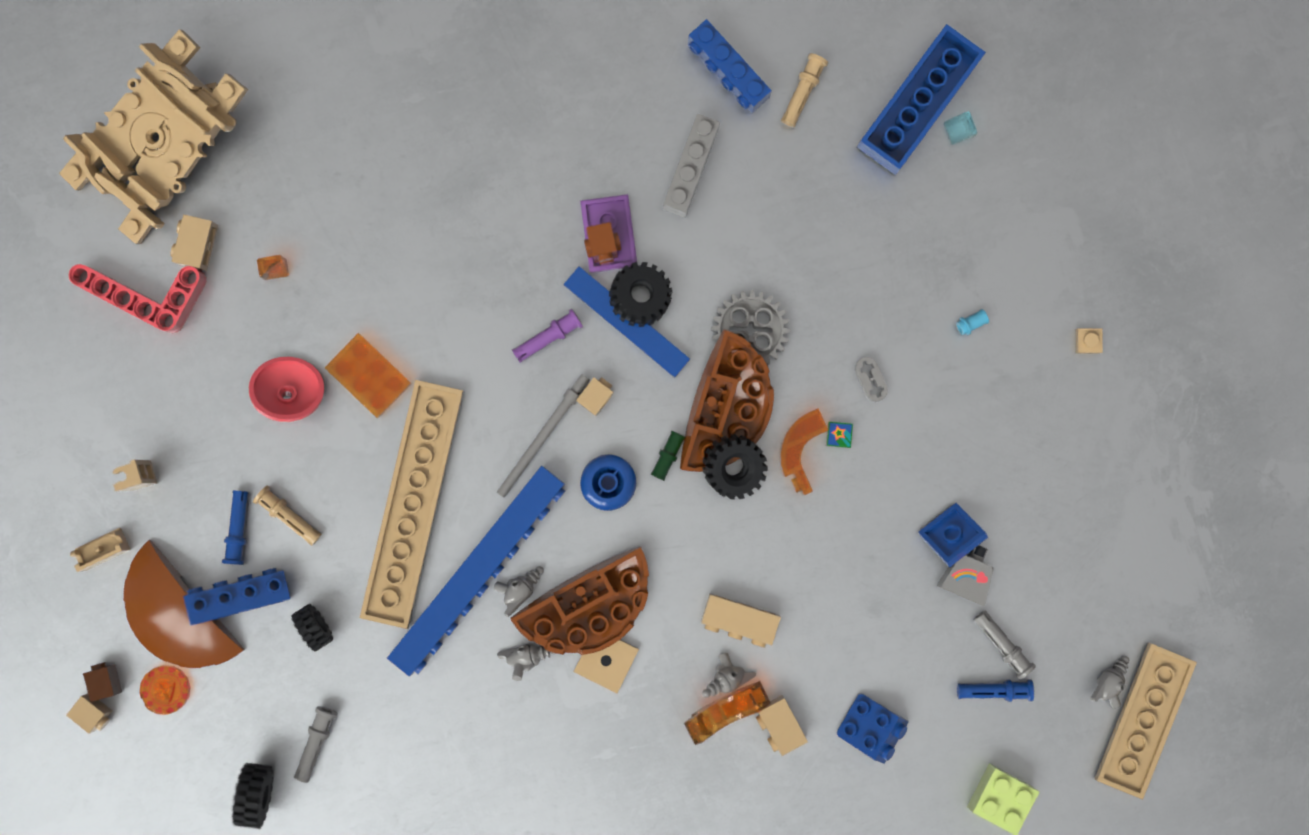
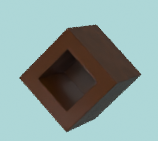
(102, 681)

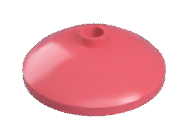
(286, 378)

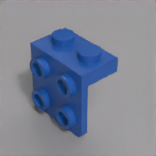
(872, 729)

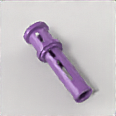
(558, 329)

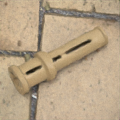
(808, 79)
(278, 508)

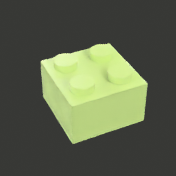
(1003, 799)

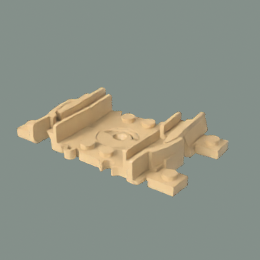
(163, 102)

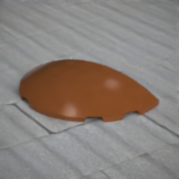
(729, 400)
(589, 608)
(160, 619)

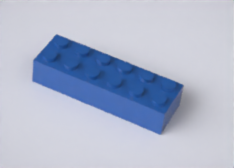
(921, 99)

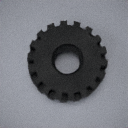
(636, 311)
(747, 478)
(252, 795)

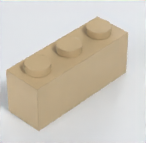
(740, 620)

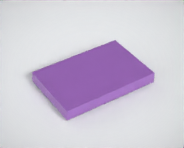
(617, 212)

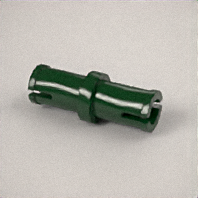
(668, 455)

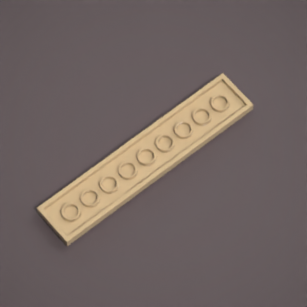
(411, 504)

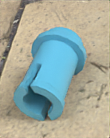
(972, 322)

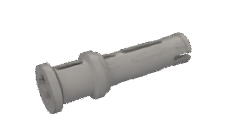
(1011, 653)
(317, 734)

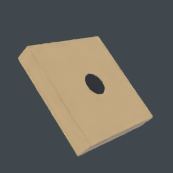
(608, 665)

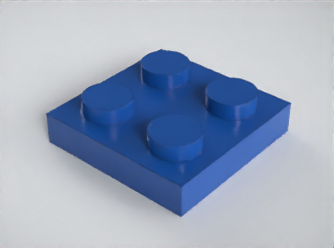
(953, 535)

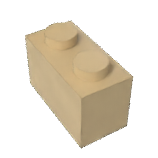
(194, 242)
(782, 726)

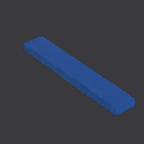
(645, 337)

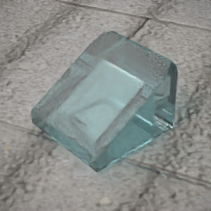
(960, 128)

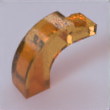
(792, 444)
(726, 710)

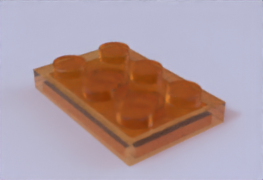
(368, 375)

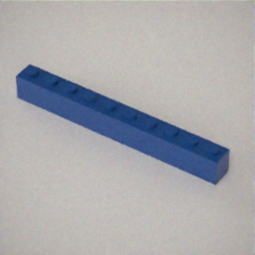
(475, 572)

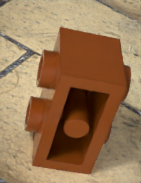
(602, 243)

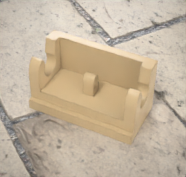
(138, 475)
(100, 550)

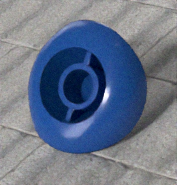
(608, 482)

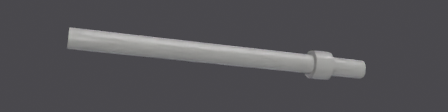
(571, 396)

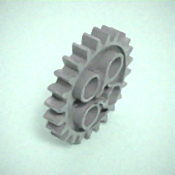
(751, 307)

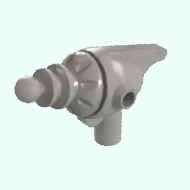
(518, 590)
(523, 658)
(727, 678)
(1112, 683)

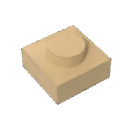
(1089, 340)

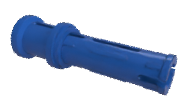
(235, 540)
(1007, 690)

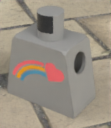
(969, 577)

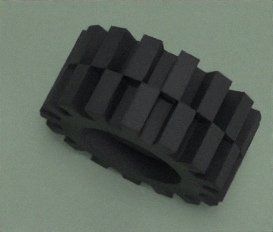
(312, 627)

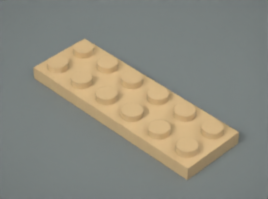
(1145, 721)

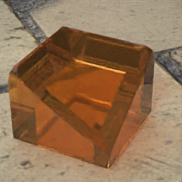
(272, 267)

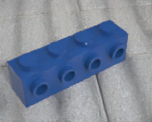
(729, 66)
(237, 597)

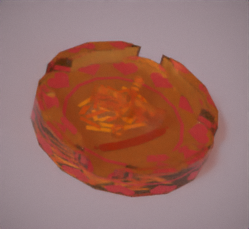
(165, 689)

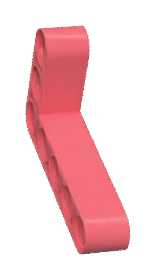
(139, 301)

